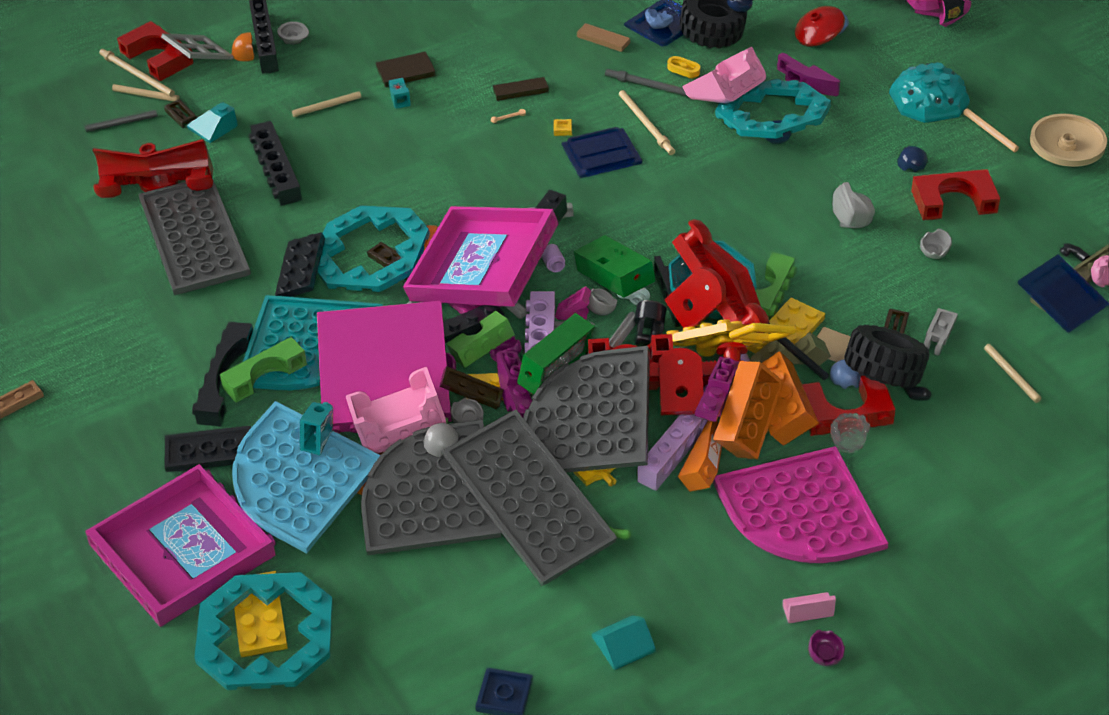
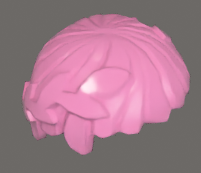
(1100, 271)

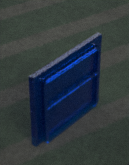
(660, 36)
(601, 152)
(1063, 293)

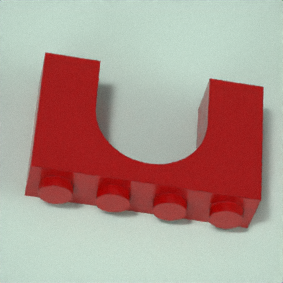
(148, 38)
(975, 184)
(658, 345)
(876, 408)

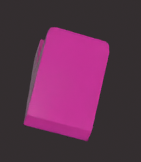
(574, 304)

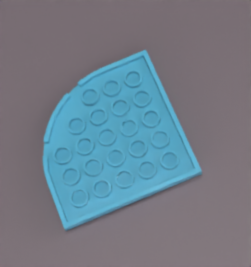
(293, 490)

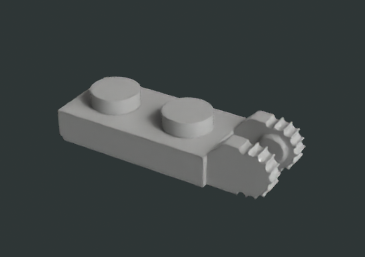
(940, 329)

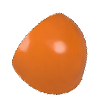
(242, 47)

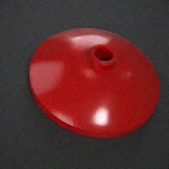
(819, 26)

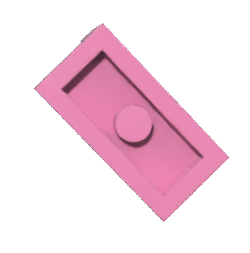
(809, 607)

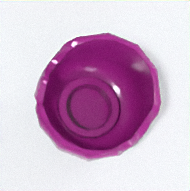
(826, 648)

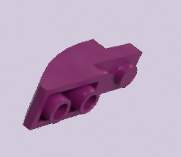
(813, 75)
(717, 391)
(514, 395)

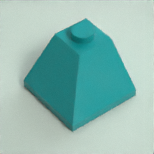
(214, 122)

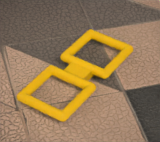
(749, 337)

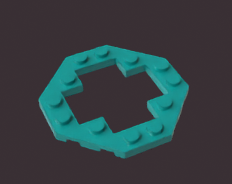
(805, 95)
(381, 218)
(262, 672)

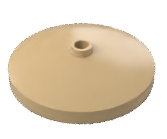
(1068, 140)

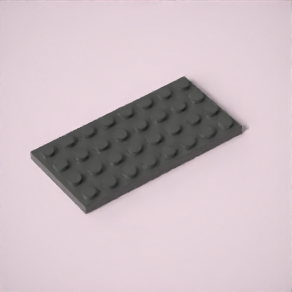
(193, 237)
(529, 497)

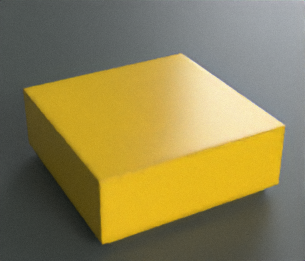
(563, 127)

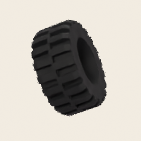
(711, 23)
(886, 356)

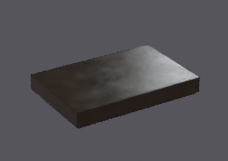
(408, 67)

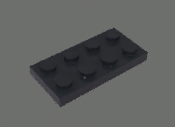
(300, 265)
(205, 448)

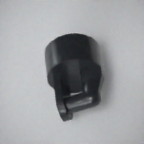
(649, 315)

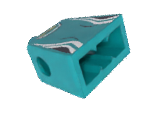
(319, 419)

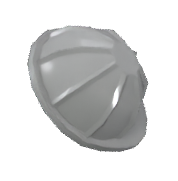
(293, 32)

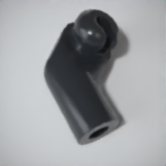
(1075, 250)
(918, 393)

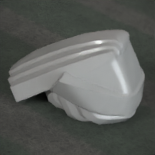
(852, 208)

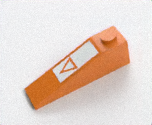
(702, 461)

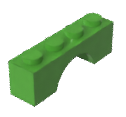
(779, 273)
(283, 357)

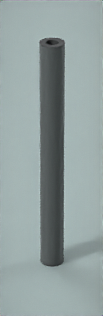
(119, 121)

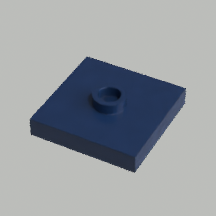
(504, 692)

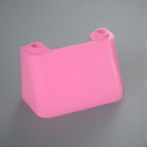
(729, 79)
(396, 415)

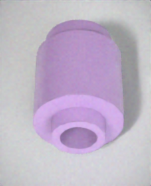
(553, 258)

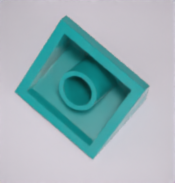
(625, 641)

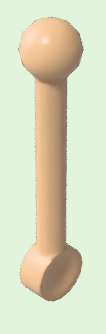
(522, 112)

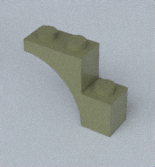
(809, 344)

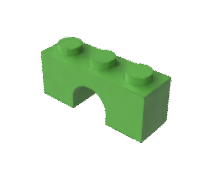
(470, 348)

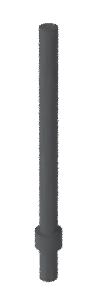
(624, 76)

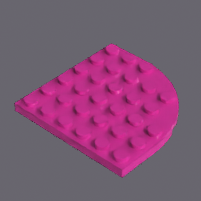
(802, 508)

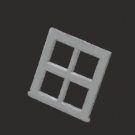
(192, 44)

